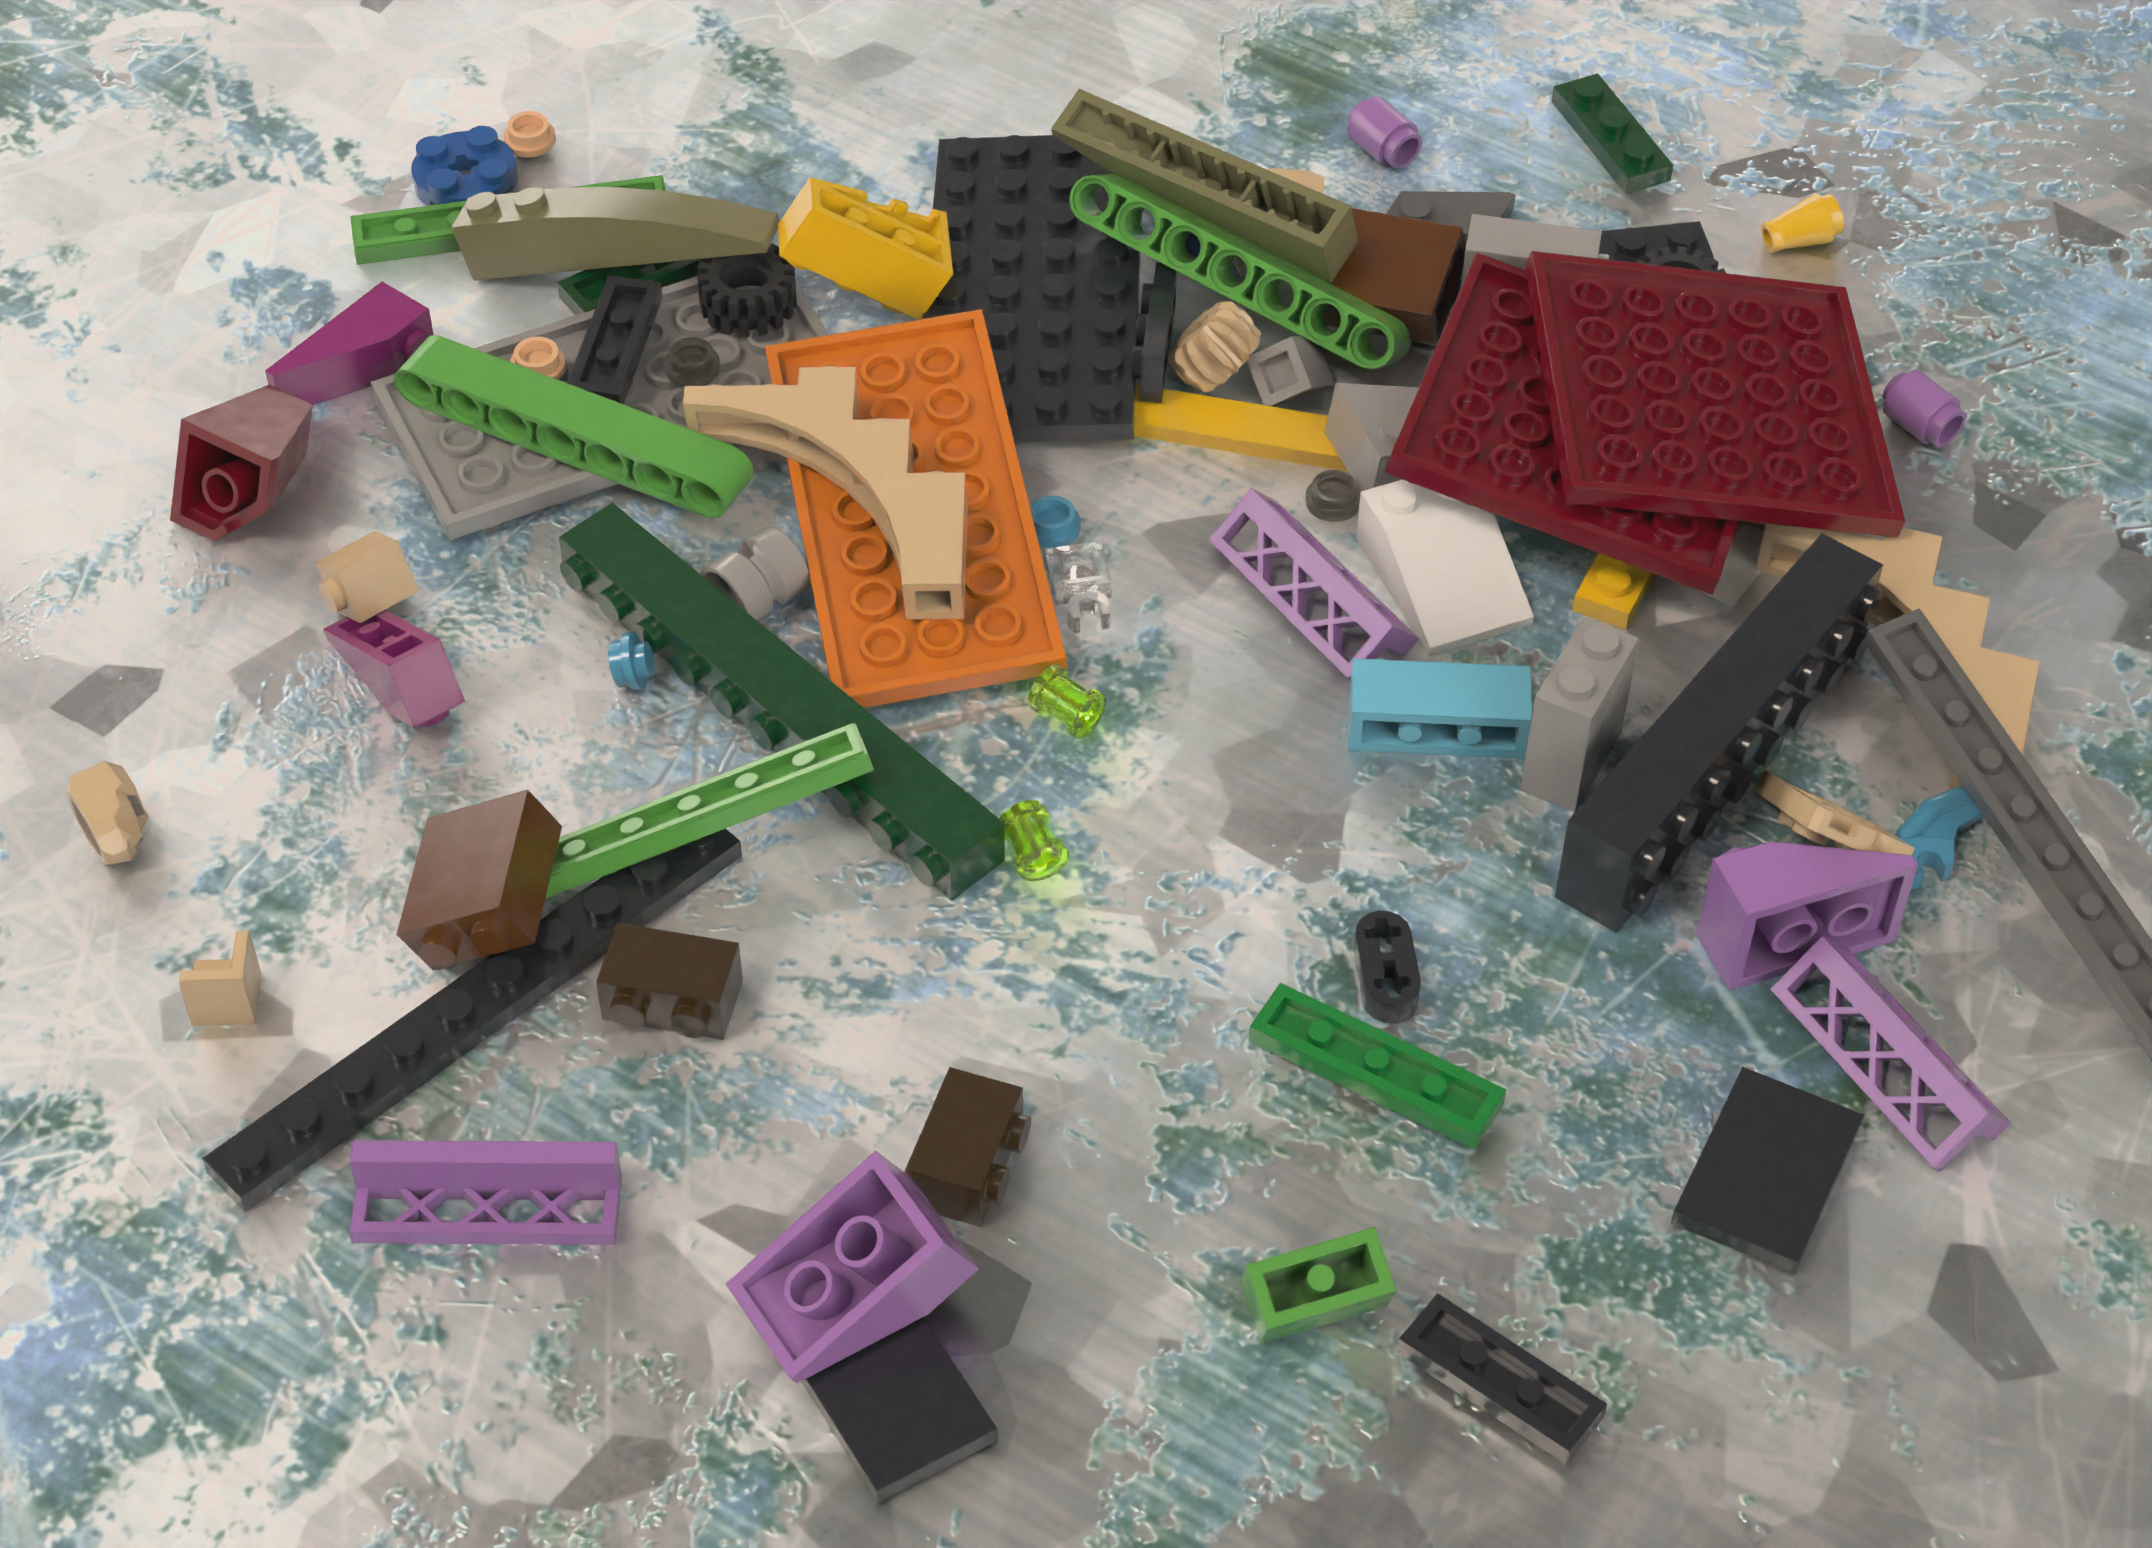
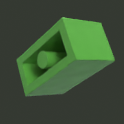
(1317, 1285)

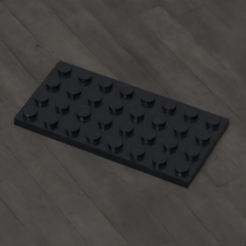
(1048, 285)

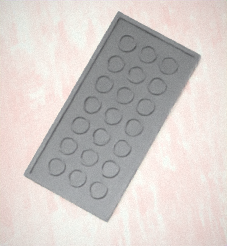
(489, 481)

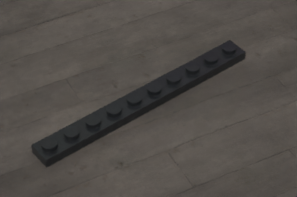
(456, 1020)

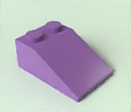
(1781, 898)
(851, 1270)

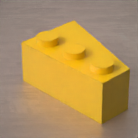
(868, 246)

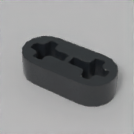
(1374, 967)

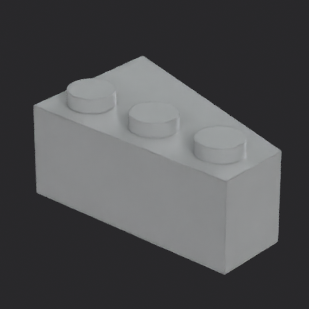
(1365, 427)

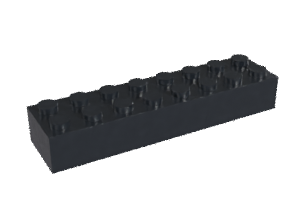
(1718, 734)

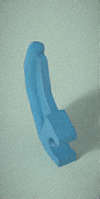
(1934, 828)

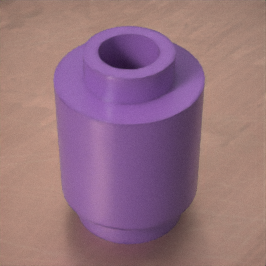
(1384, 133)
(1923, 408)

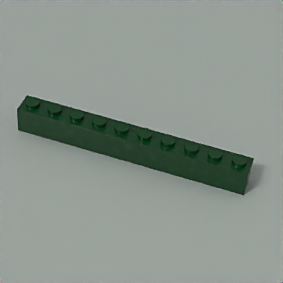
(780, 697)

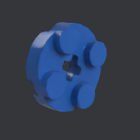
(442, 158)

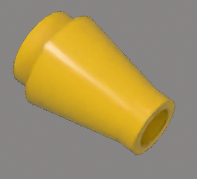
(1805, 224)

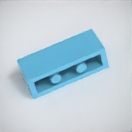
(1439, 708)

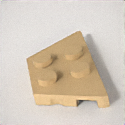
(1823, 820)

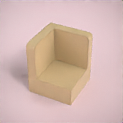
(224, 988)

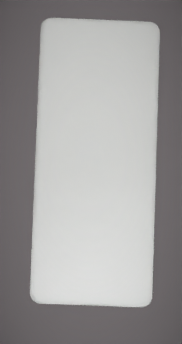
(1739, 566)

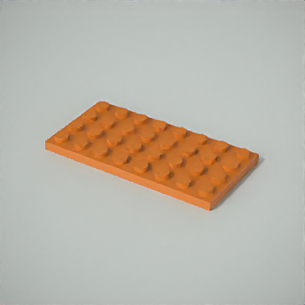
(950, 390)

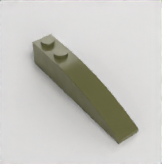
(1218, 186)
(602, 229)

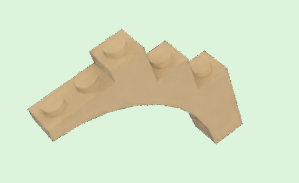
(870, 459)
(1957, 616)

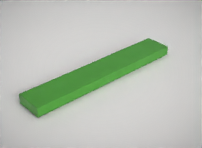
(428, 228)
(708, 807)

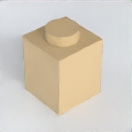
(365, 577)

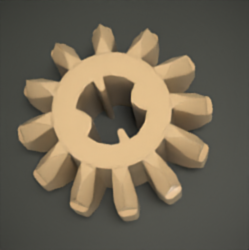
(1214, 346)

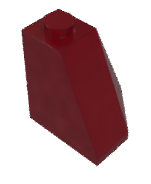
(238, 460)

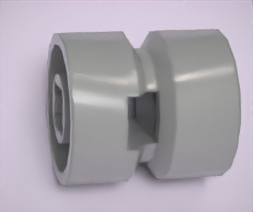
(760, 572)

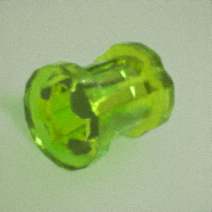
(1067, 701)
(1033, 841)

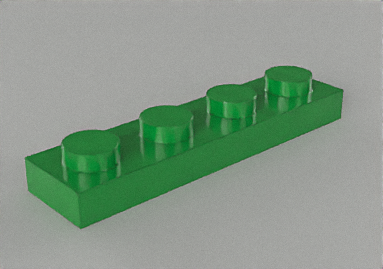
(1377, 1065)

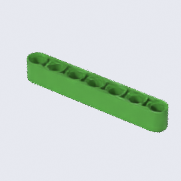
(1263, 275)
(575, 426)

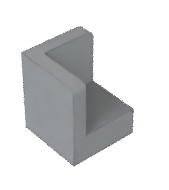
(1289, 370)

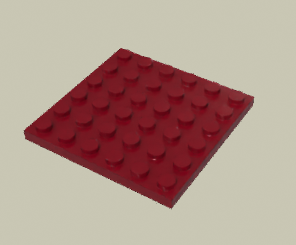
(1710, 395)
(1489, 439)

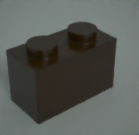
(669, 981)
(968, 1144)

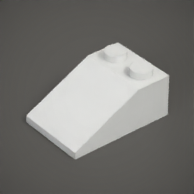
(1441, 565)

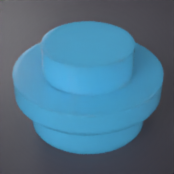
(1055, 521)
(631, 661)

